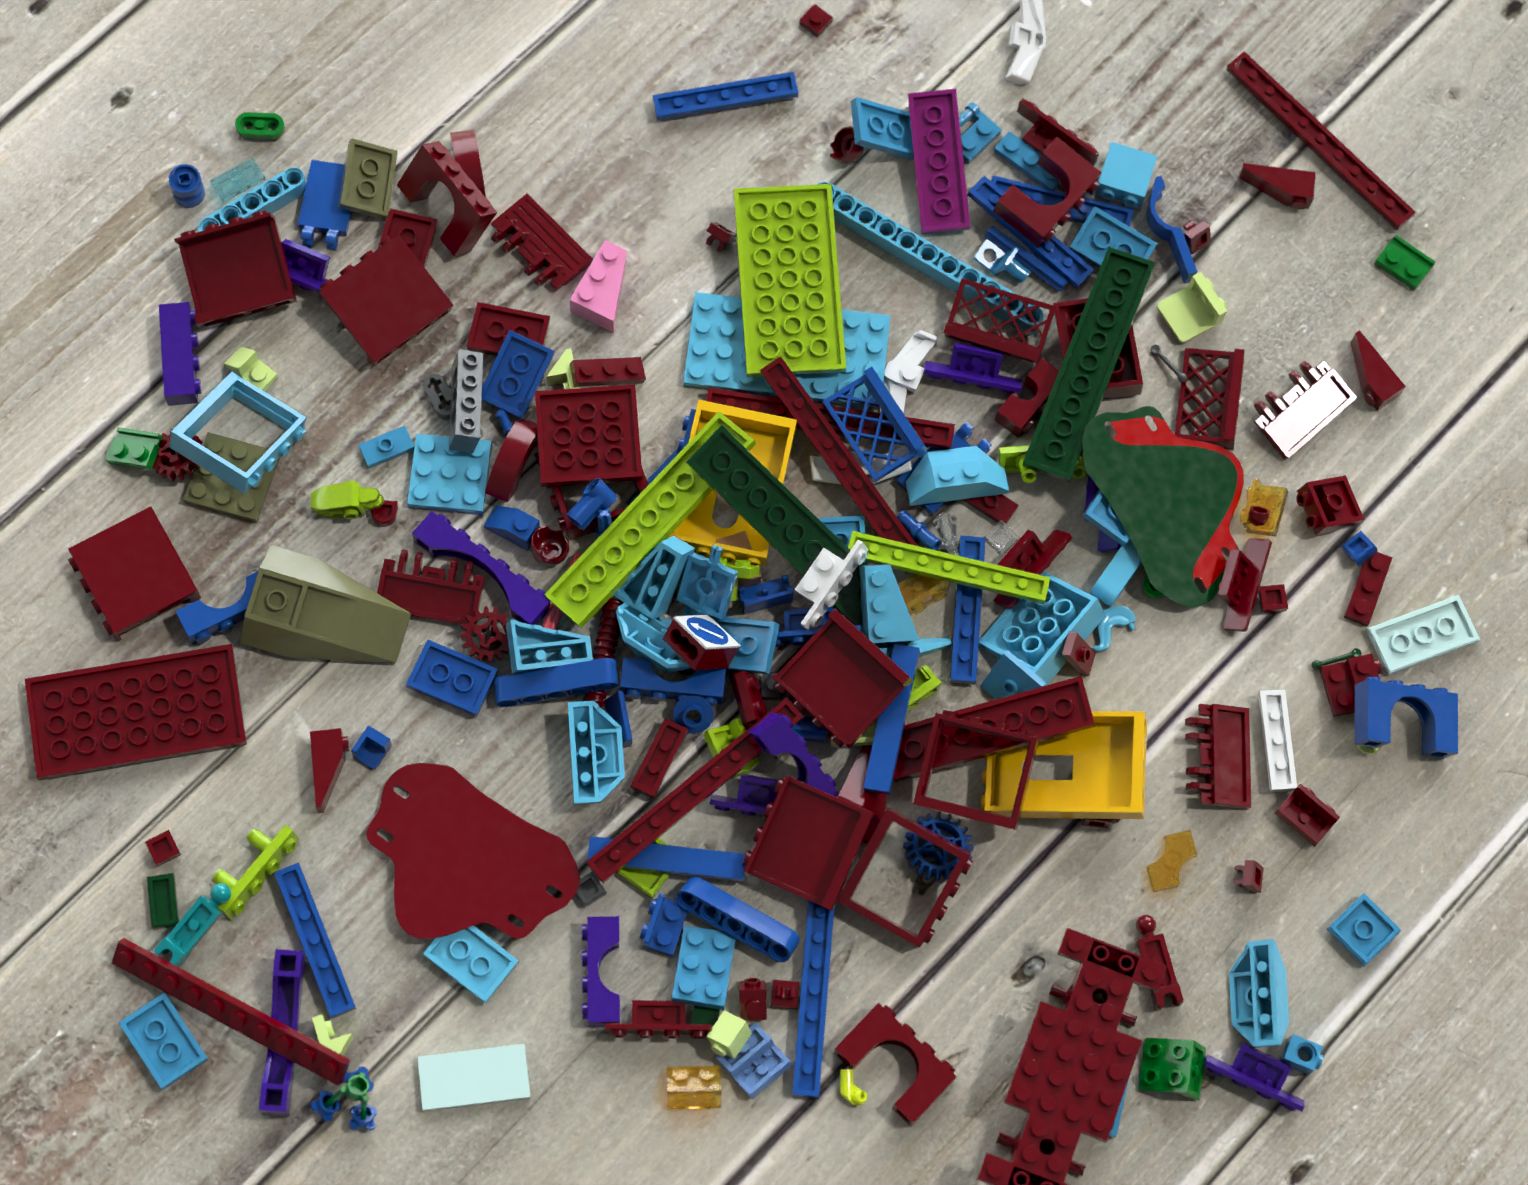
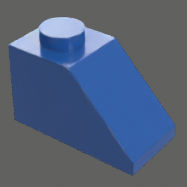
(512, 525)

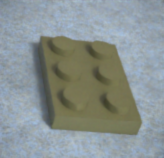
(368, 179)

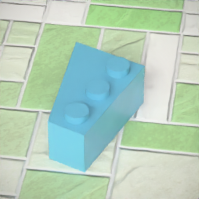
(657, 578)
(883, 606)
(541, 648)

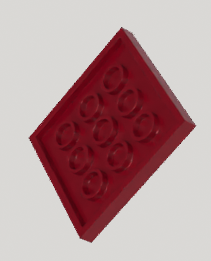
(588, 435)

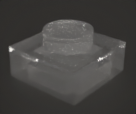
(1001, 538)

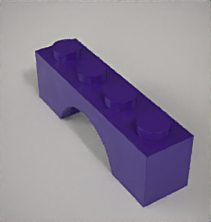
(777, 737)
(601, 939)

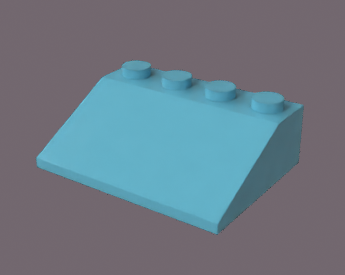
(1039, 630)

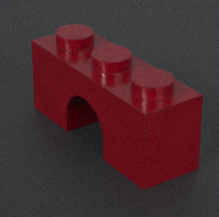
(1018, 414)

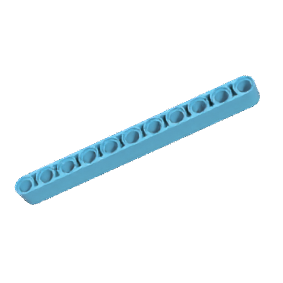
(920, 248)

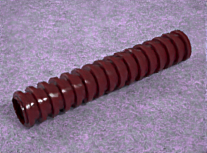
(606, 643)

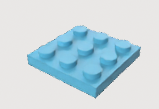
(447, 477)

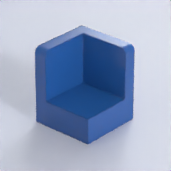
(371, 747)

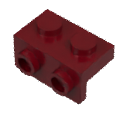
(1307, 814)

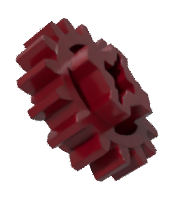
(176, 463)
(475, 631)

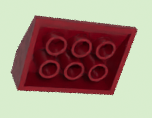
(1127, 373)

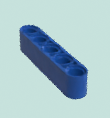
(556, 682)
(738, 919)

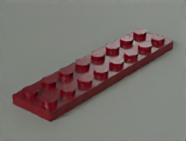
(1046, 710)

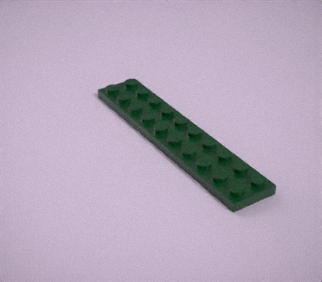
(1088, 364)
(772, 511)

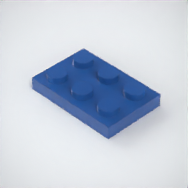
(516, 374)
(452, 678)

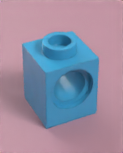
(1290, 1054)

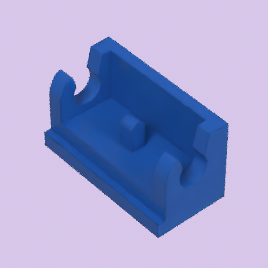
(765, 595)

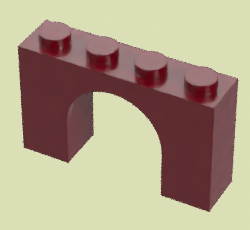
(471, 208)
(1039, 221)
(882, 1028)

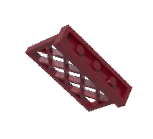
(992, 341)
(1231, 399)

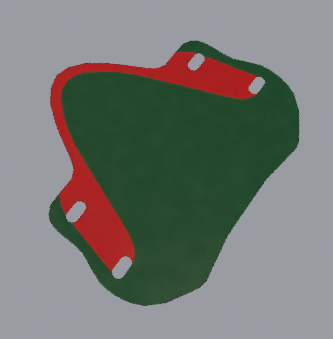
(1169, 498)

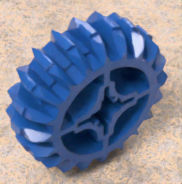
(928, 851)

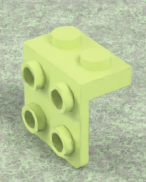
(1193, 309)

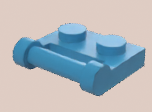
(979, 134)

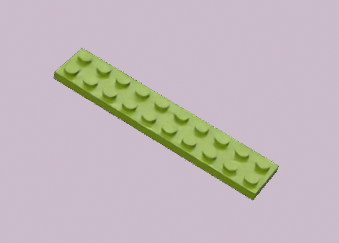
(637, 531)

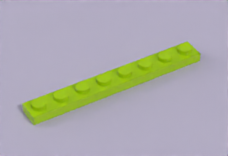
(953, 568)

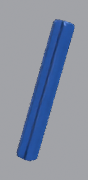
(1026, 259)

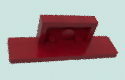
(1047, 129)
(1033, 557)
(1242, 582)
(748, 697)
(657, 1017)

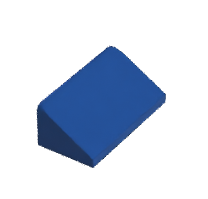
(616, 708)

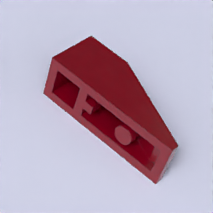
(1284, 185)
(1375, 376)
(328, 758)

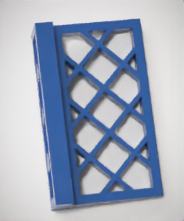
(895, 419)

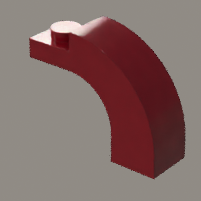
(467, 156)
(511, 460)

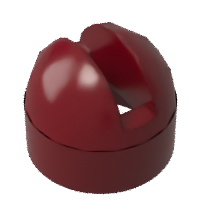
(1258, 515)

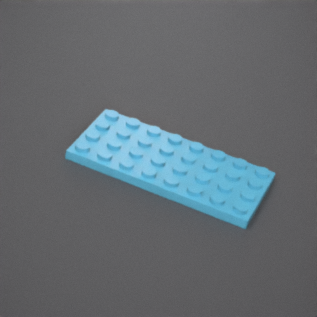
(719, 361)

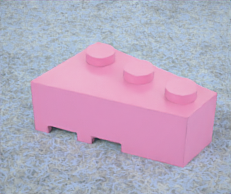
(601, 287)

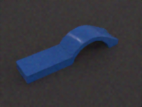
(1171, 234)

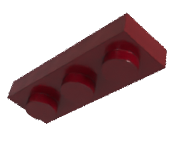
(607, 371)
(1368, 588)
(659, 758)

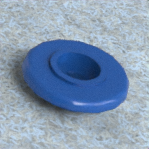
(693, 703)

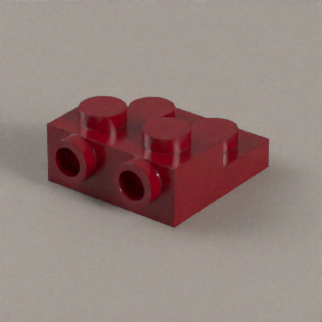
(1329, 505)
(1341, 678)

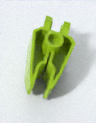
(345, 500)

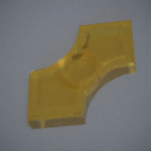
(1165, 872)

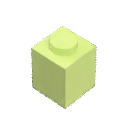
(728, 1035)

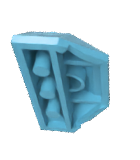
(955, 476)
(645, 639)
(594, 752)
(1259, 994)

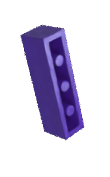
(178, 353)

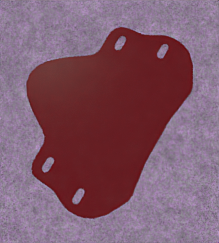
(466, 857)

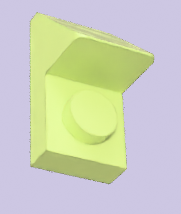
(247, 365)
(561, 371)
(325, 1031)

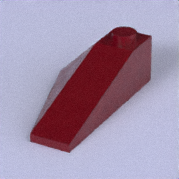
(854, 793)

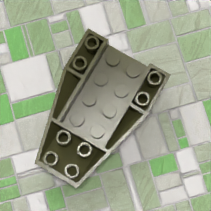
(320, 613)

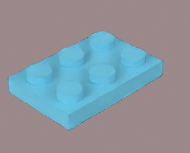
(472, 961)

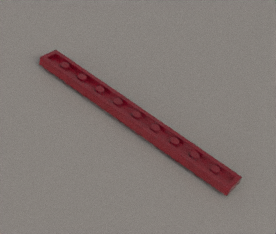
(1320, 140)
(932, 433)
(834, 452)
(683, 799)
(231, 1011)

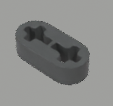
(434, 398)

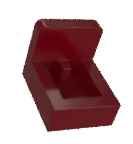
(752, 999)

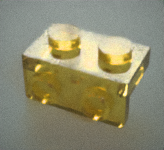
(1268, 497)
(921, 590)
(694, 1087)

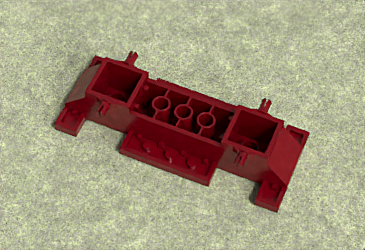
(1073, 1064)

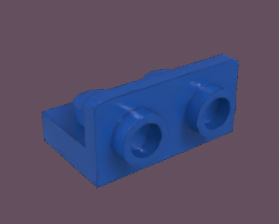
(664, 927)

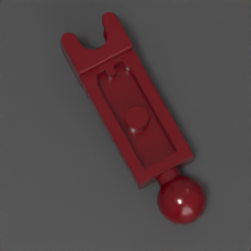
(1155, 948)

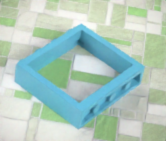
(257, 399)

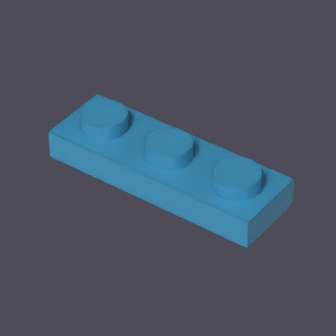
(1025, 160)

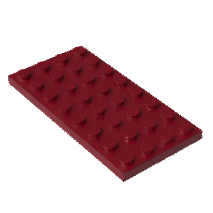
(135, 711)

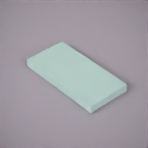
(1423, 635)
(473, 1077)

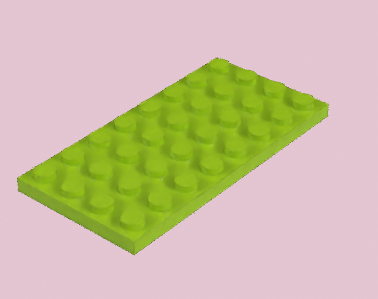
(789, 278)

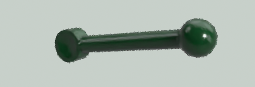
(1354, 653)

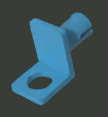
(1002, 261)

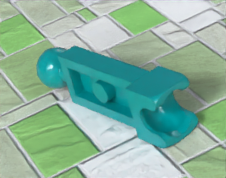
(194, 925)

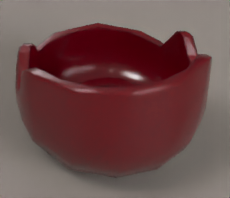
(844, 146)
(549, 546)

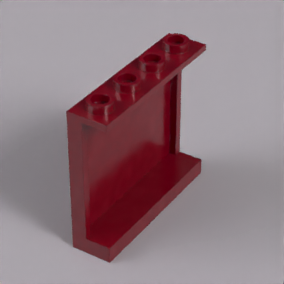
(236, 269)
(385, 299)
(132, 572)
(842, 680)
(807, 842)

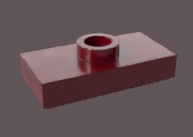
(994, 506)
(1078, 653)

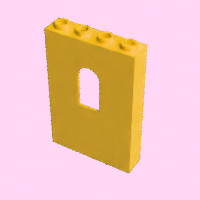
(773, 448)
(1105, 779)

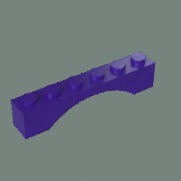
(442, 539)
(286, 1005)

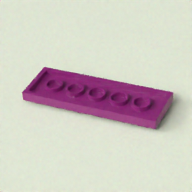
(939, 161)

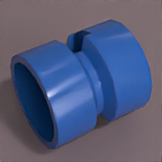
(186, 185)

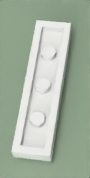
(1277, 740)

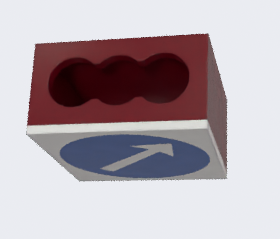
(701, 642)

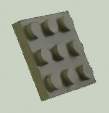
(218, 496)

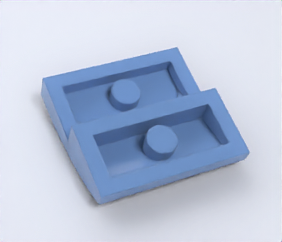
(757, 1063)

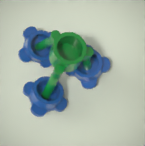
(357, 1086)

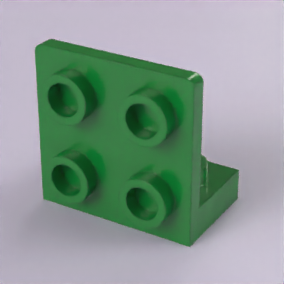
(1172, 1067)

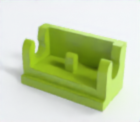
(924, 686)

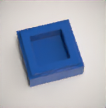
(1359, 548)

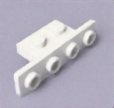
(826, 579)

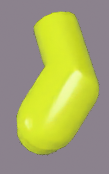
(849, 1090)

